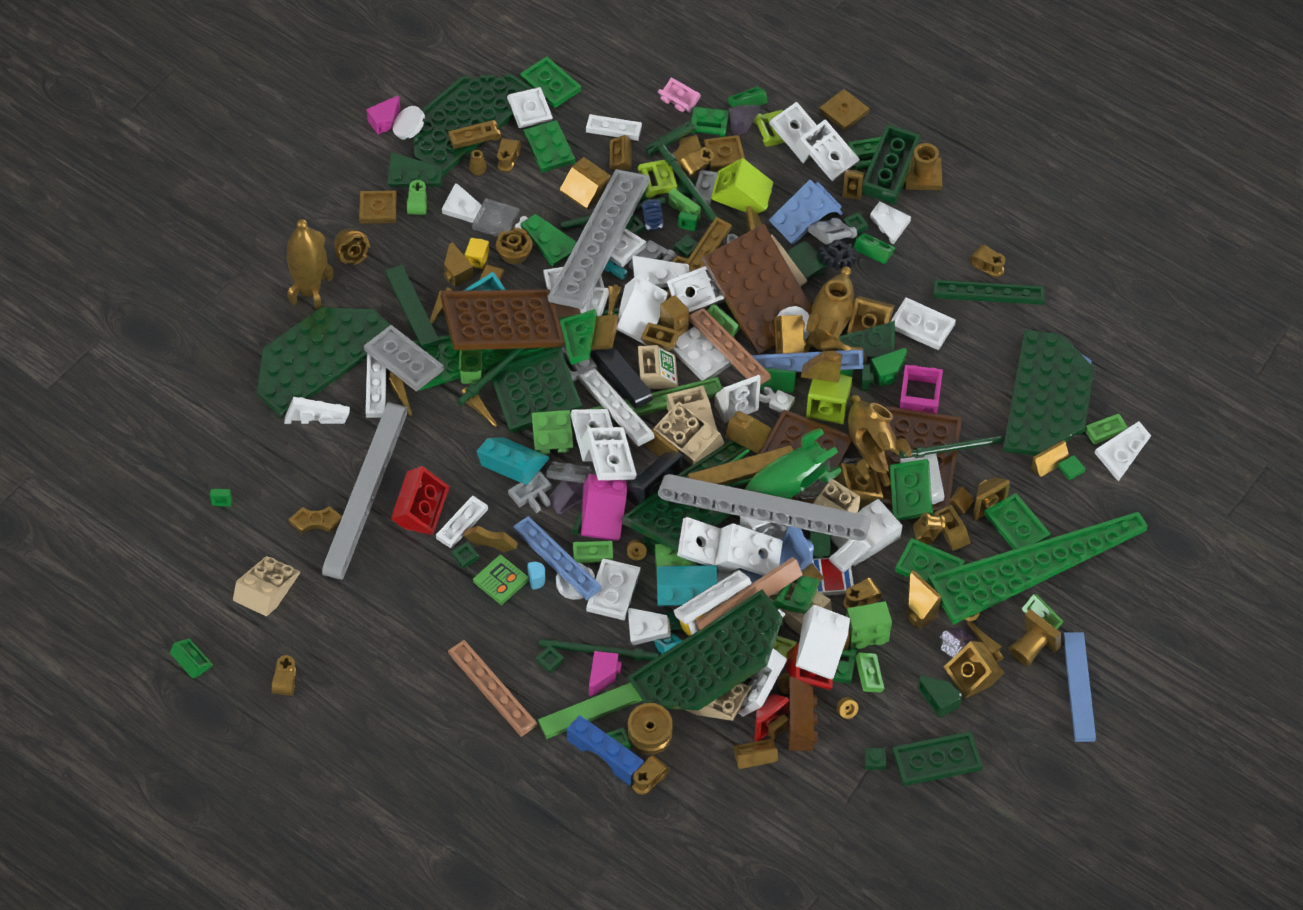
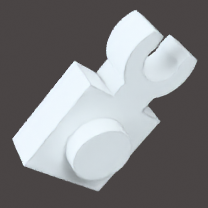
(777, 401)

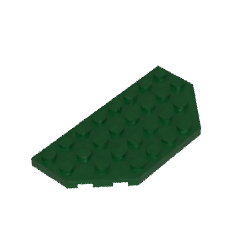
(459, 106)
(315, 354)
(1048, 394)
(712, 658)

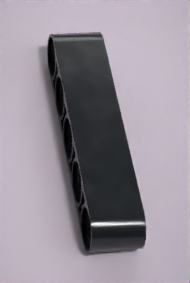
(623, 376)

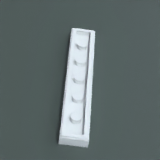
(617, 407)

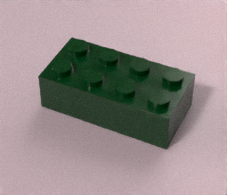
(890, 164)

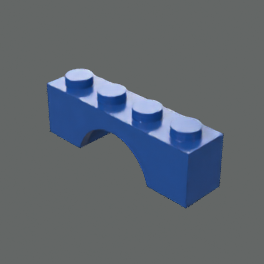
(589, 737)

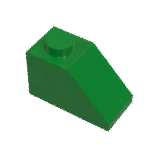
(888, 367)

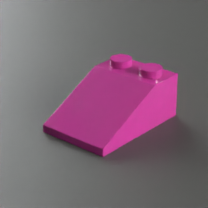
(603, 508)

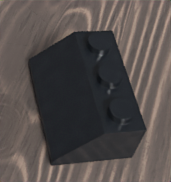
(651, 478)

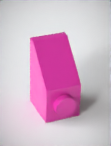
(383, 114)
(604, 671)

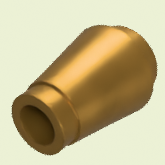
(477, 163)

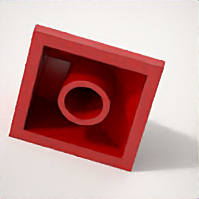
(802, 674)
(771, 710)

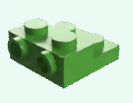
(552, 431)

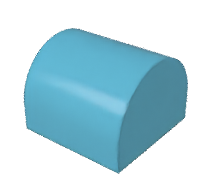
(536, 574)

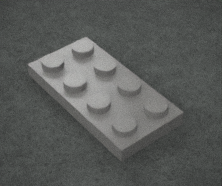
(403, 358)

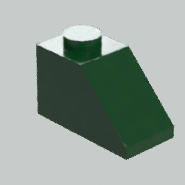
(821, 544)
(940, 695)

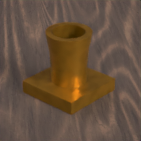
(925, 169)
(1038, 635)

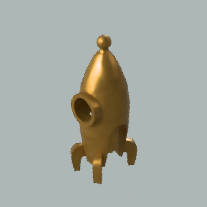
(307, 263)
(830, 310)
(872, 436)

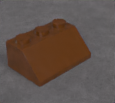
(801, 716)

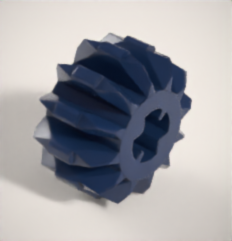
(652, 214)

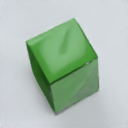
(466, 376)

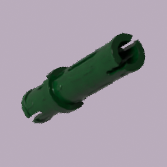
(670, 138)

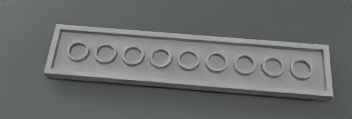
(598, 239)

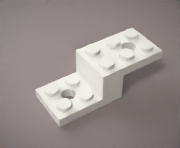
(814, 141)
(705, 289)
(603, 444)
(729, 547)
(763, 682)

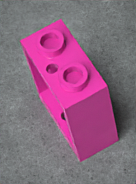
(921, 374)

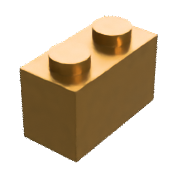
(674, 314)
(789, 334)

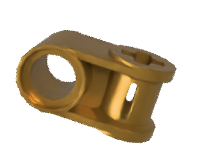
(507, 154)
(696, 161)
(987, 259)
(928, 527)
(862, 594)
(284, 678)
(649, 775)

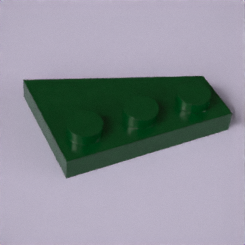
(405, 170)
(874, 341)

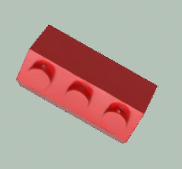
(420, 501)

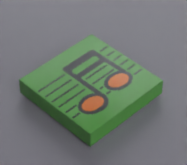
(500, 579)

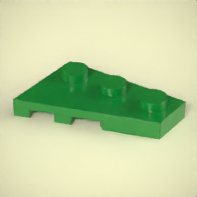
(548, 239)
(578, 335)

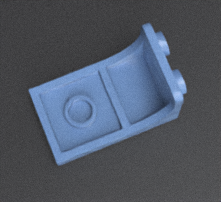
(804, 209)
(794, 546)

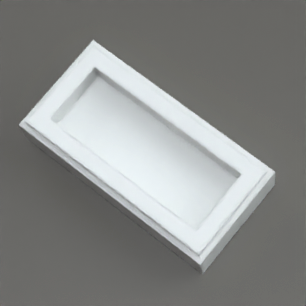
(849, 554)

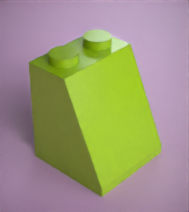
(742, 186)
(829, 399)

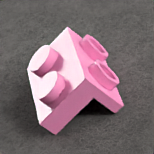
(680, 95)

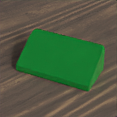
(753, 96)
(873, 248)
(780, 380)
(190, 658)

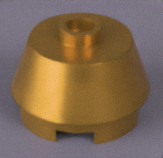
(514, 245)
(351, 246)

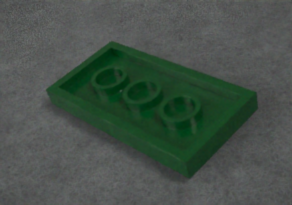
(937, 758)

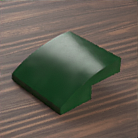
(807, 260)

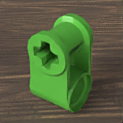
(417, 198)

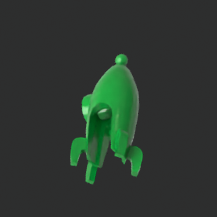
(796, 469)

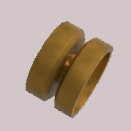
(650, 728)

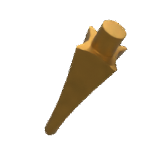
(613, 297)
(438, 309)
(398, 386)
(478, 405)
(993, 647)

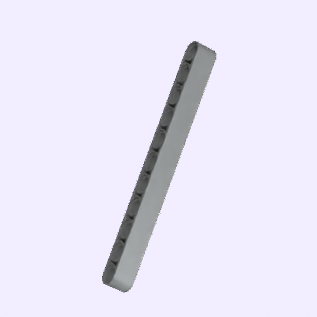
(364, 491)
(764, 507)

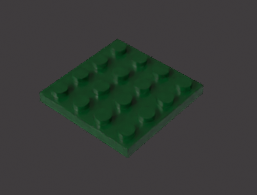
(535, 386)
(664, 519)

